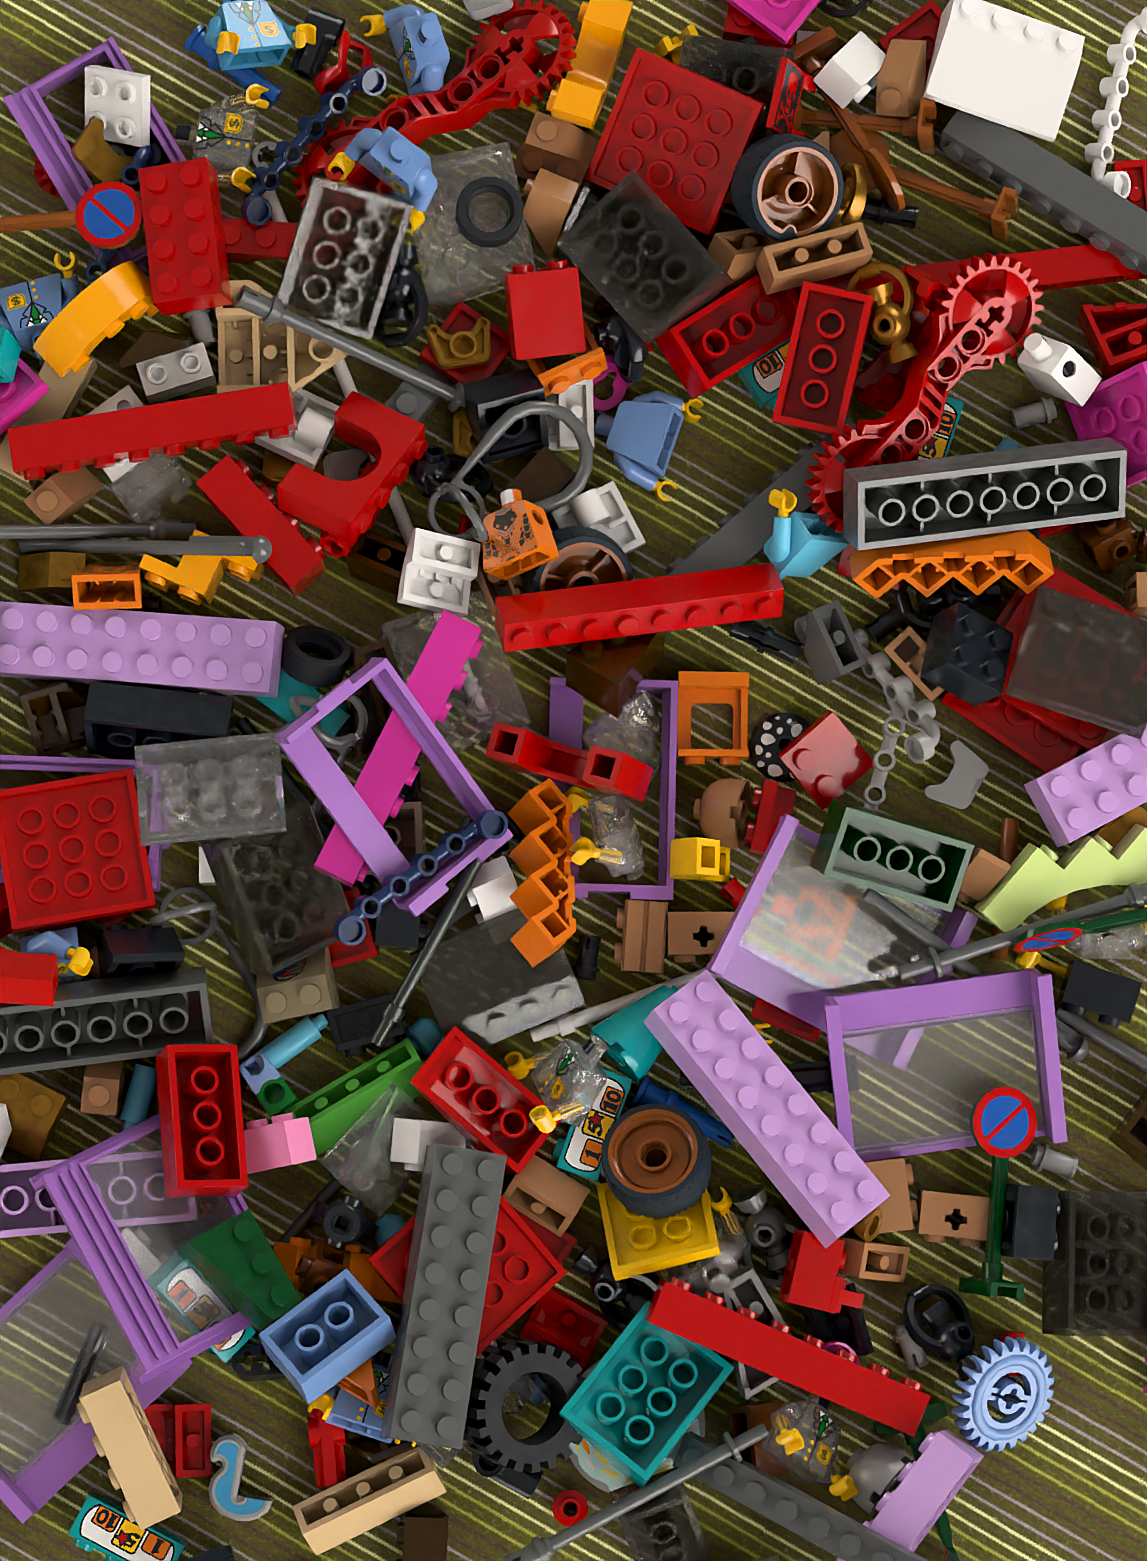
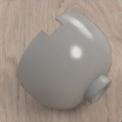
(876, 1472)

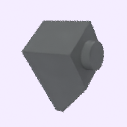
(415, 401)
(830, 643)

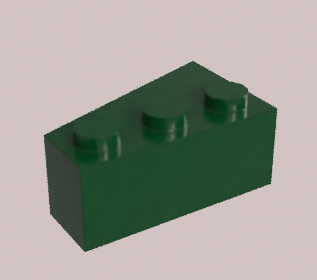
(244, 1269)

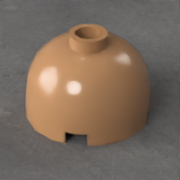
(724, 811)

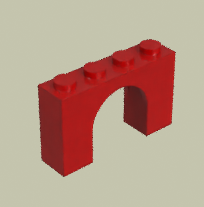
(348, 506)
(595, 769)
(26, 976)

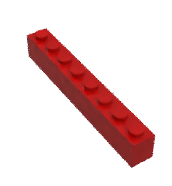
(152, 430)
(638, 607)
(787, 1357)

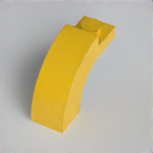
(699, 860)

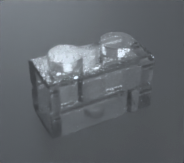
(151, 486)

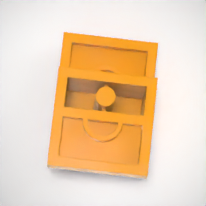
(198, 575)

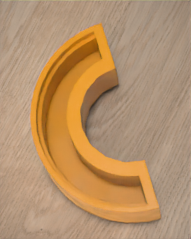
(599, 44)
(94, 315)

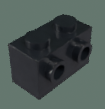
(1099, 993)

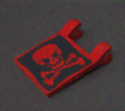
(787, 97)

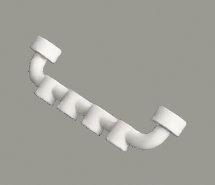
(1110, 119)

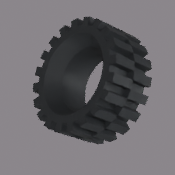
(489, 1385)

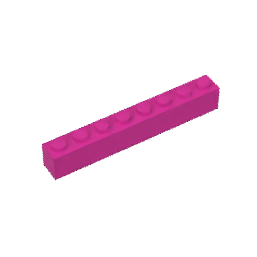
(396, 751)

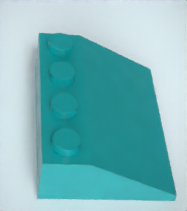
(644, 1396)

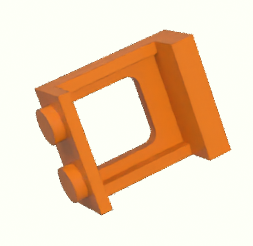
(578, 369)
(712, 688)

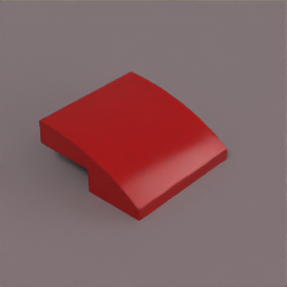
(565, 1324)
(183, 1436)

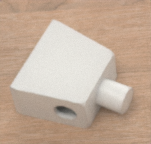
(1046, 361)

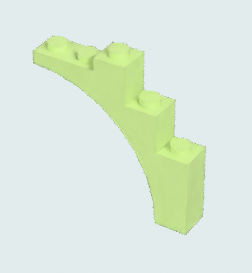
(1037, 879)

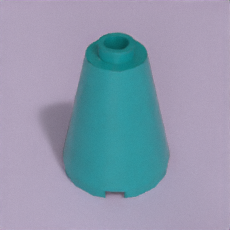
(628, 1037)

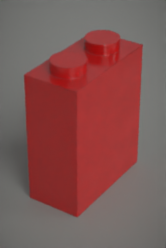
(544, 310)

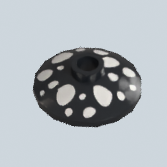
(765, 741)

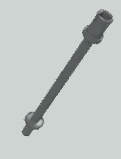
(273, 311)
(156, 529)
(1133, 897)
(543, 1548)

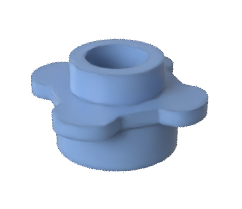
(539, 1392)

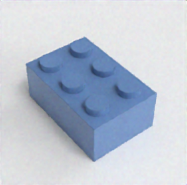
(327, 1336)

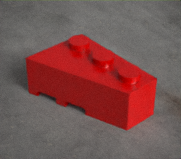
(1116, 335)

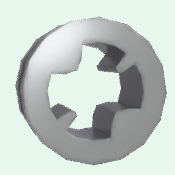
(261, 148)

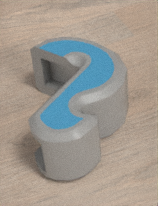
(226, 1482)

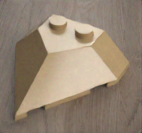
(266, 354)

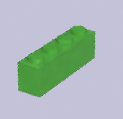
(345, 1100)

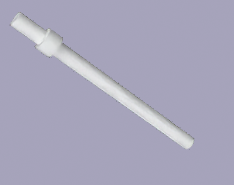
(566, 1023)

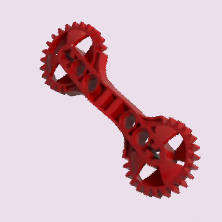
(466, 97)
(926, 384)

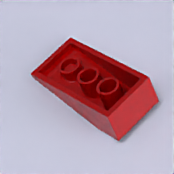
(728, 334)
(481, 1100)

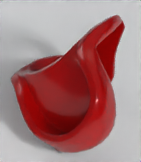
(335, 76)

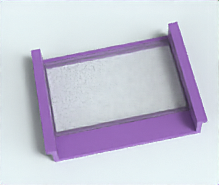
(817, 936)
(924, 1053)
(131, 1242)
(40, 1346)

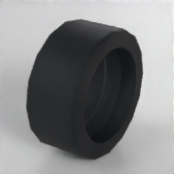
(497, 186)
(309, 669)

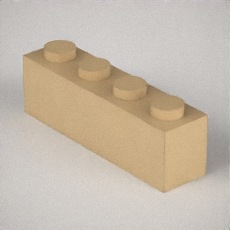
(53, 406)
(368, 1499)

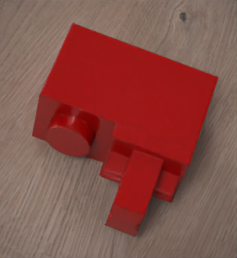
(812, 1275)

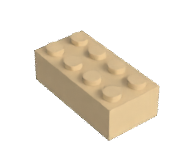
(130, 1447)

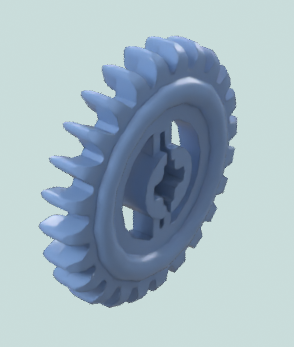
(990, 1386)

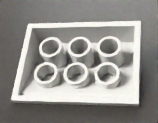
(1003, 66)

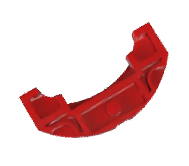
(884, 385)

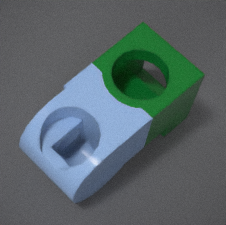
(268, 1084)

